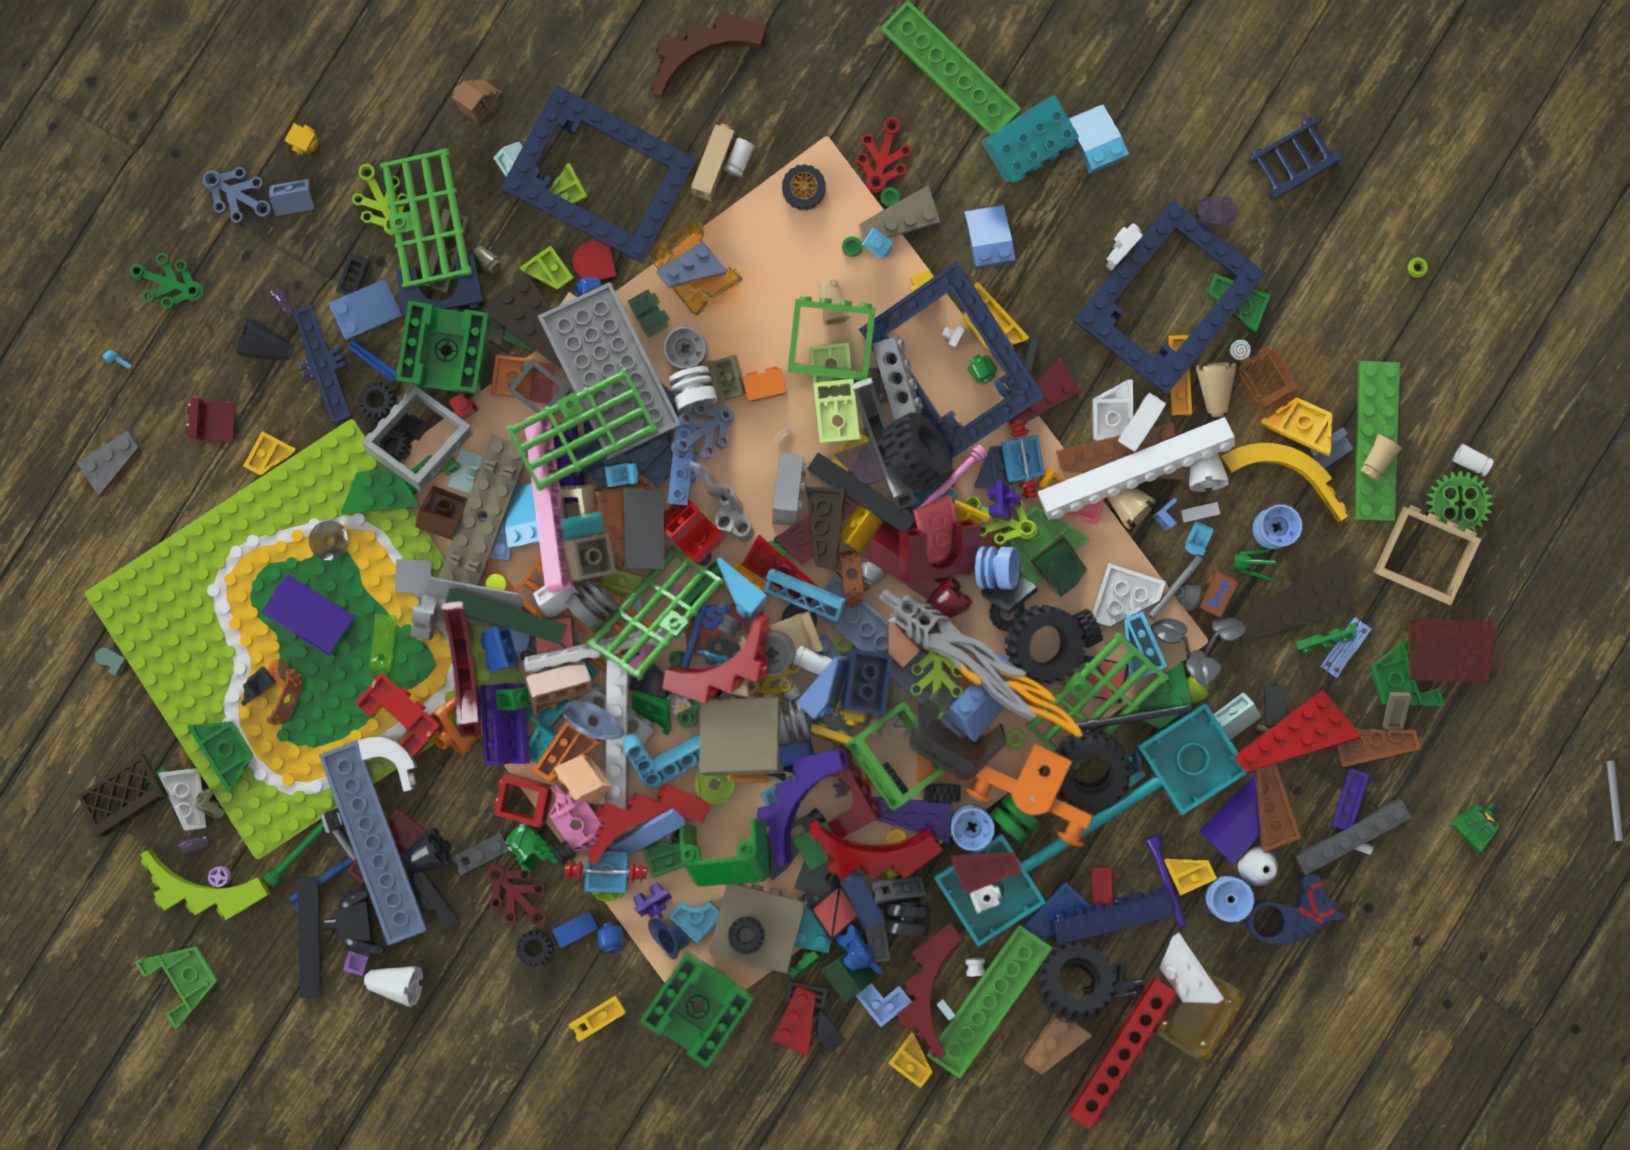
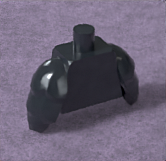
(355, 923)

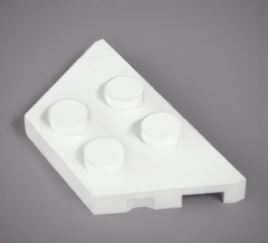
(1112, 411)
(1187, 974)

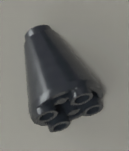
(263, 342)
(427, 853)

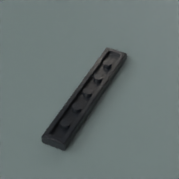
(860, 493)
(309, 937)

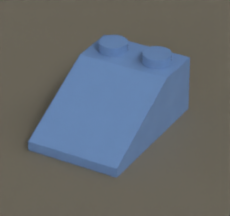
(990, 237)
(365, 309)
(825, 690)

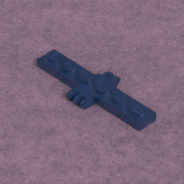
(322, 364)

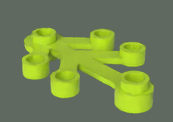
(381, 203)
(1000, 524)
(936, 674)

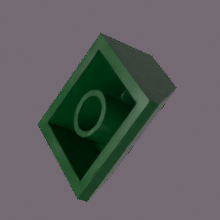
(1060, 567)
(846, 981)

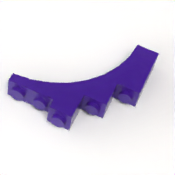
(791, 793)

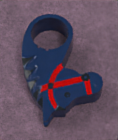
(1298, 922)

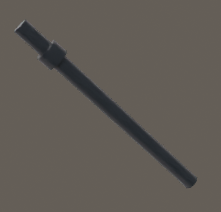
(1093, 724)

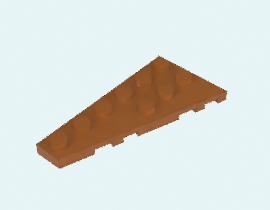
(1104, 451)

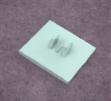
(466, 475)

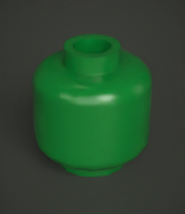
(982, 369)

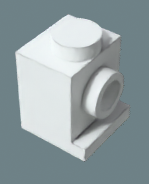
(977, 897)

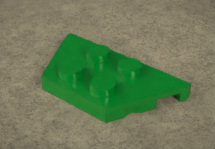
(378, 492)
(1171, 694)
(224, 750)

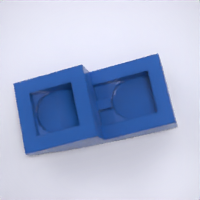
(574, 929)

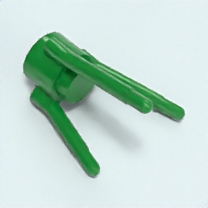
(1243, 561)

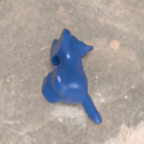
(858, 952)

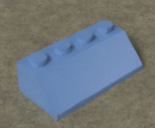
(976, 708)

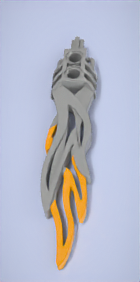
(987, 664)

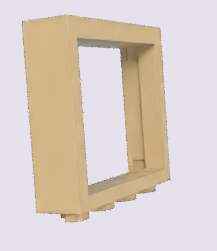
(1461, 569)

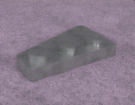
(105, 463)

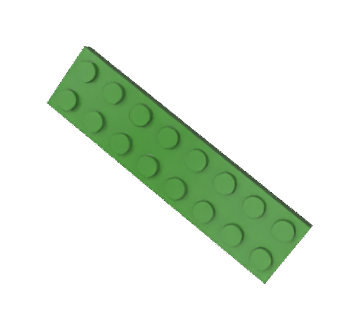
(950, 68)
(1376, 415)
(991, 999)

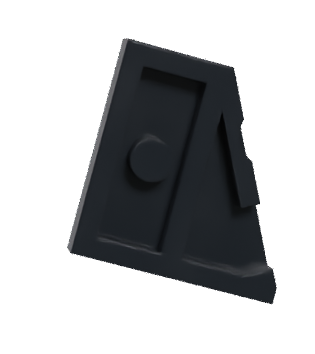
(650, 683)

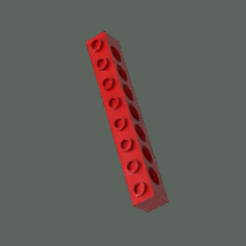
(1121, 1041)

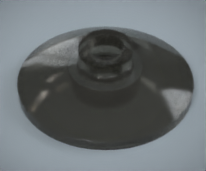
(320, 535)

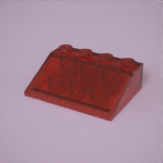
(1450, 650)

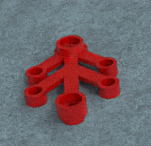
(882, 158)

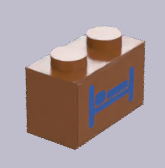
(1217, 594)

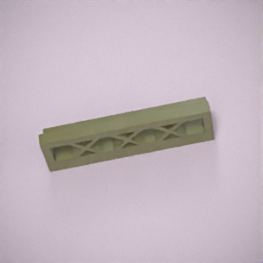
(434, 262)

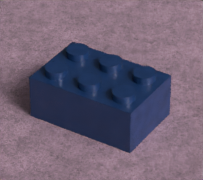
(866, 683)

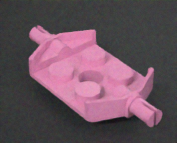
(568, 809)

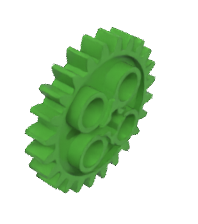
(1477, 503)

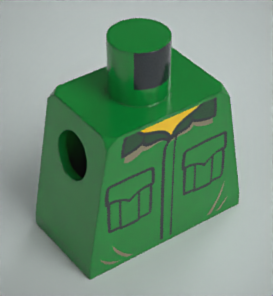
(1477, 825)

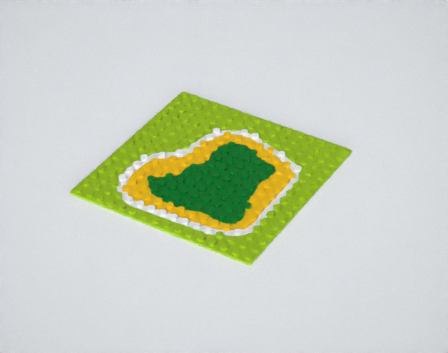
(197, 632)

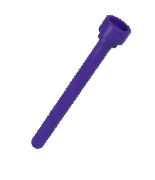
(1154, 844)

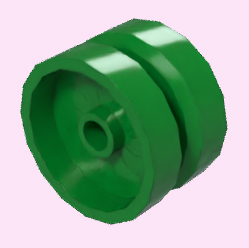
(1013, 820)

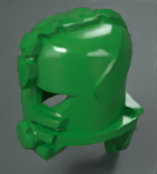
(529, 845)

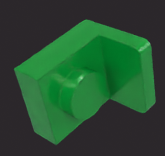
(512, 698)

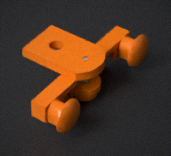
(1036, 793)

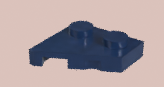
(992, 469)

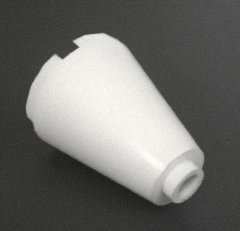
(1208, 474)
(1257, 867)
(397, 984)

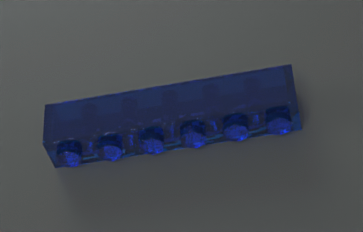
(1111, 916)

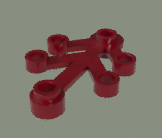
(513, 893)

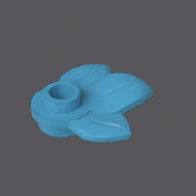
(713, 659)

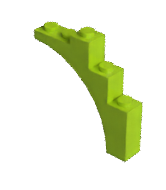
(200, 898)

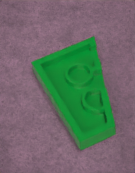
(1252, 308)
(1336, 635)

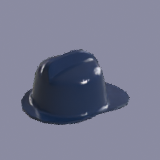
(669, 938)

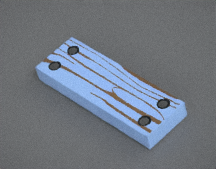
(1343, 652)

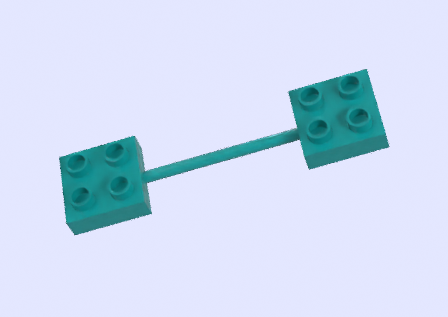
(1188, 761)

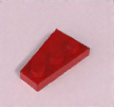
(796, 1021)

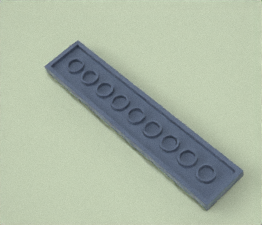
(869, 632)
(373, 842)

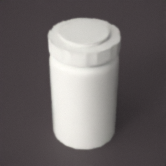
(739, 157)
(1473, 460)
(810, 660)

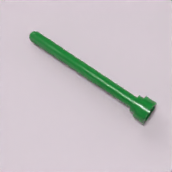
(273, 877)

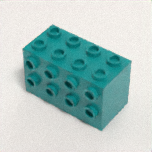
(1030, 140)

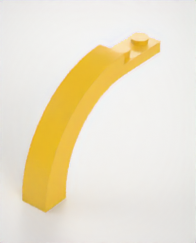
(1290, 458)

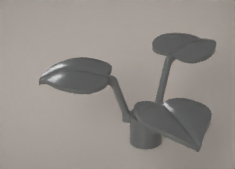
(1199, 665)

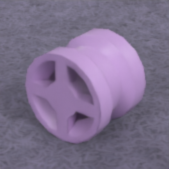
(215, 876)

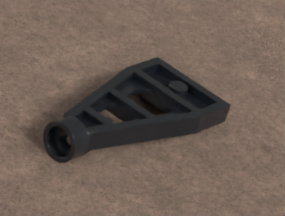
(775, 870)

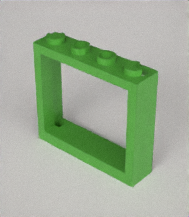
(826, 303)
(873, 767)

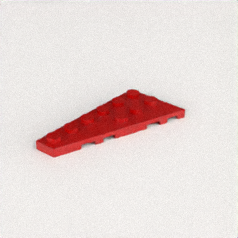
(1303, 732)

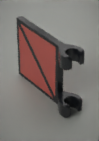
(543, 646)
(1103, 668)
(833, 910)

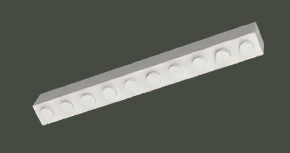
(1136, 469)

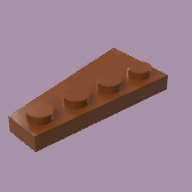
(1377, 745)
(1274, 809)

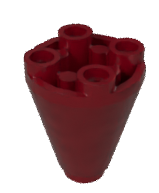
(949, 599)

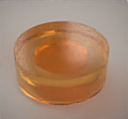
(278, 668)

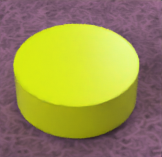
(496, 581)

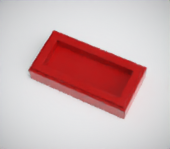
(1101, 884)

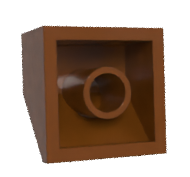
(441, 512)

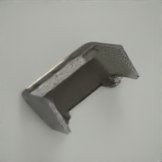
(943, 747)

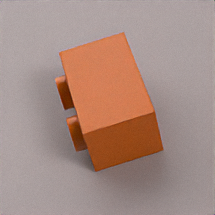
(764, 385)

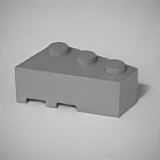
(788, 489)

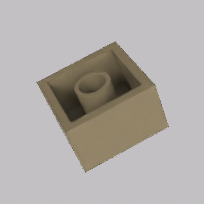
(589, 557)

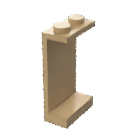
(799, 629)

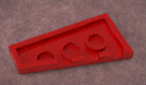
(765, 557)

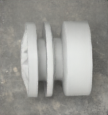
(692, 388)

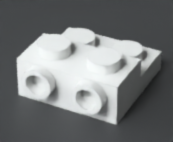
(1125, 241)

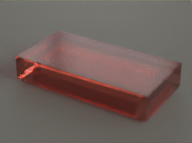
(541, 385)

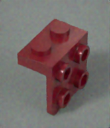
(211, 420)

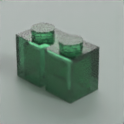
(648, 313)

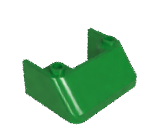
(748, 867)

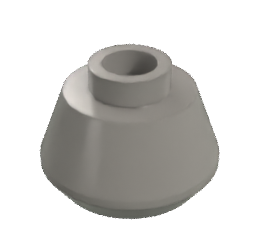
(871, 573)

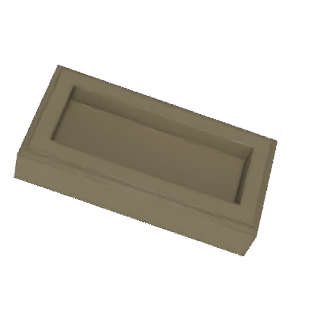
(1396, 710)

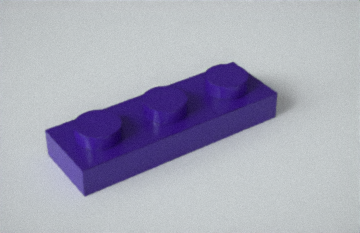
(1350, 799)

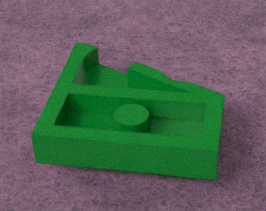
(653, 709)
(663, 858)

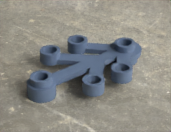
(234, 192)
(706, 429)

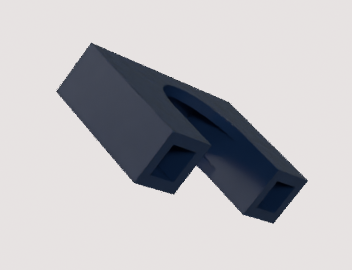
(467, 295)
(862, 900)

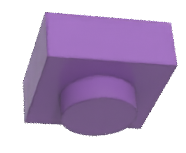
(356, 963)

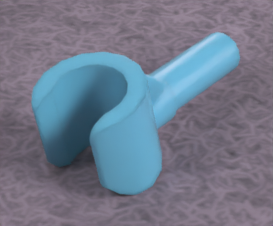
(110, 356)

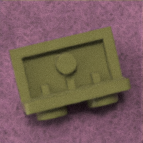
(726, 378)

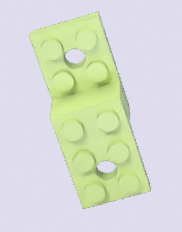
(834, 395)

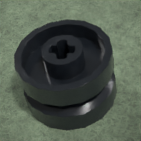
(907, 918)

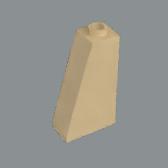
(713, 162)

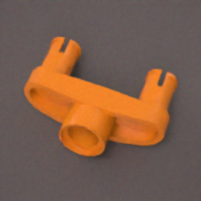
(448, 734)

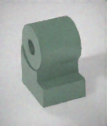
(111, 658)

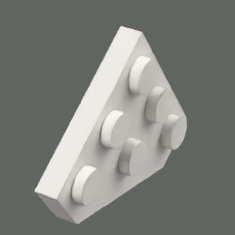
(1124, 594)

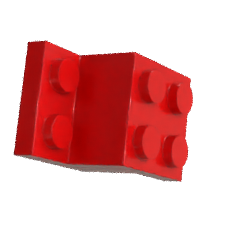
(691, 531)

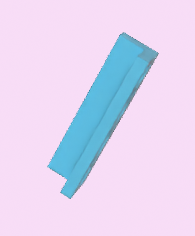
(806, 590)

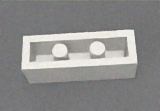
(1199, 512)

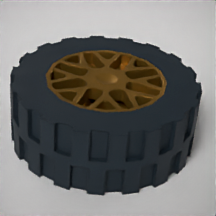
(803, 187)

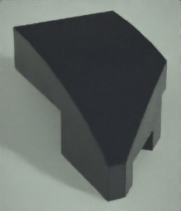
(412, 426)
(256, 685)
(827, 1032)

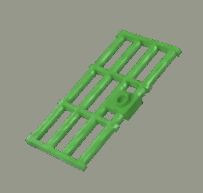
(410, 221)
(575, 415)
(668, 620)
(1086, 691)

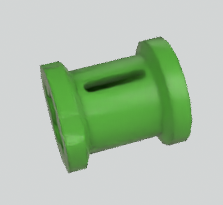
(451, 466)

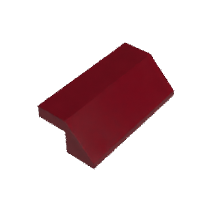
(884, 552)

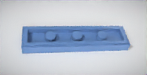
(648, 832)

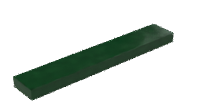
(508, 616)

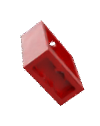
(542, 805)

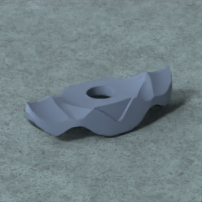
(579, 713)

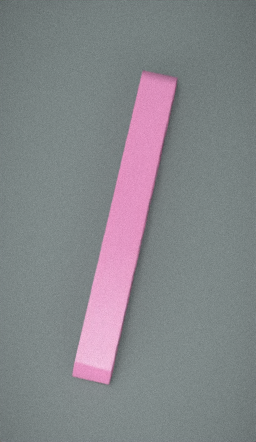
(548, 513)

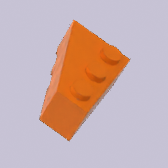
(564, 747)

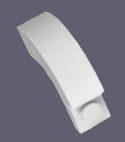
(1142, 422)
(392, 750)

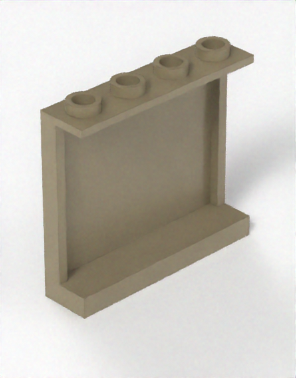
(740, 736)
(776, 913)

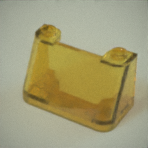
(700, 293)
(1201, 1026)

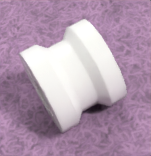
(975, 966)

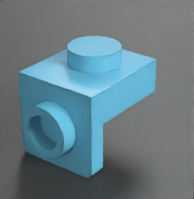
(877, 244)
(621, 474)
(1198, 538)

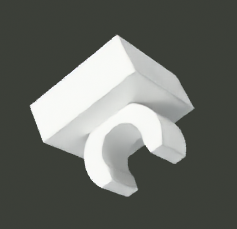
(954, 337)

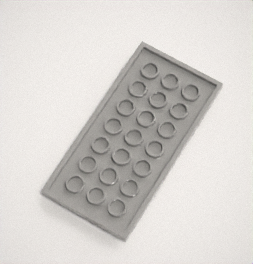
(596, 343)

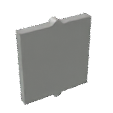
(412, 575)

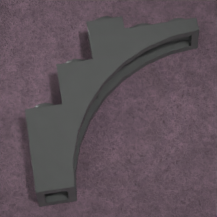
(875, 424)

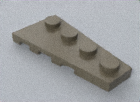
(904, 216)

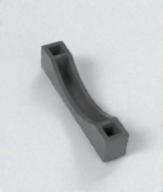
(1352, 837)

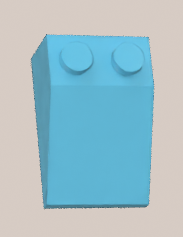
(1099, 139)
(521, 518)
(745, 595)

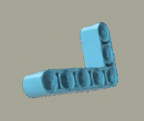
(665, 766)

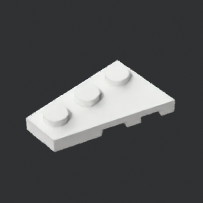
(182, 790)

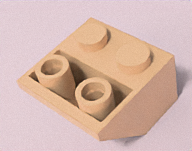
(583, 779)

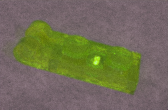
(383, 641)

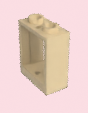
(585, 495)

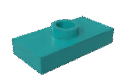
(540, 741)

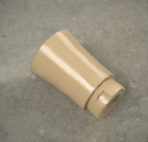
(830, 290)
(1380, 457)

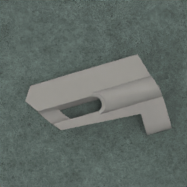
(731, 506)
(435, 594)

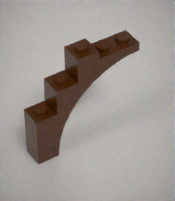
(677, 53)

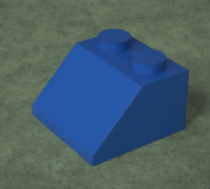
(499, 649)

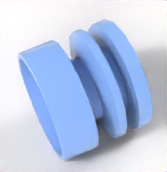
(1288, 526)
(997, 567)
(975, 838)

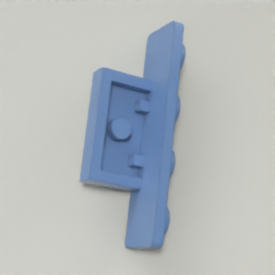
(681, 472)

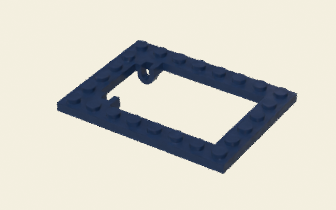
(530, 186)
(1167, 365)
(1022, 387)

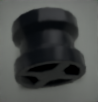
(564, 853)

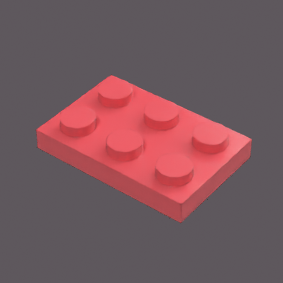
(937, 522)

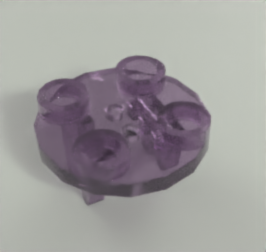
(1217, 210)

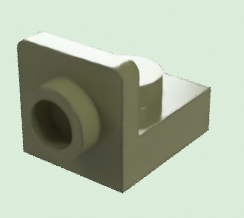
(208, 807)

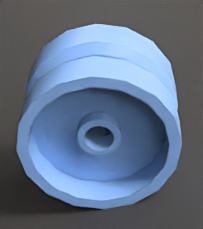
(1217, 897)

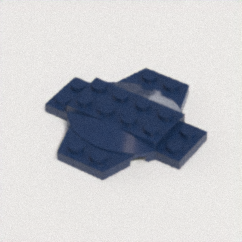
(651, 458)

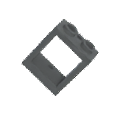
(526, 369)

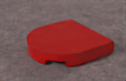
(594, 261)

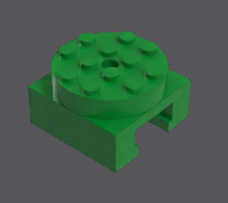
(427, 335)
(702, 1030)

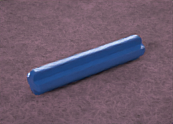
(373, 360)

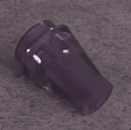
(282, 300)
(191, 845)

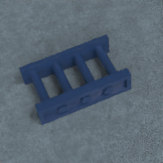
(1295, 178)

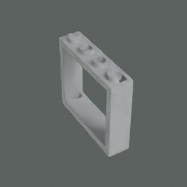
(438, 460)

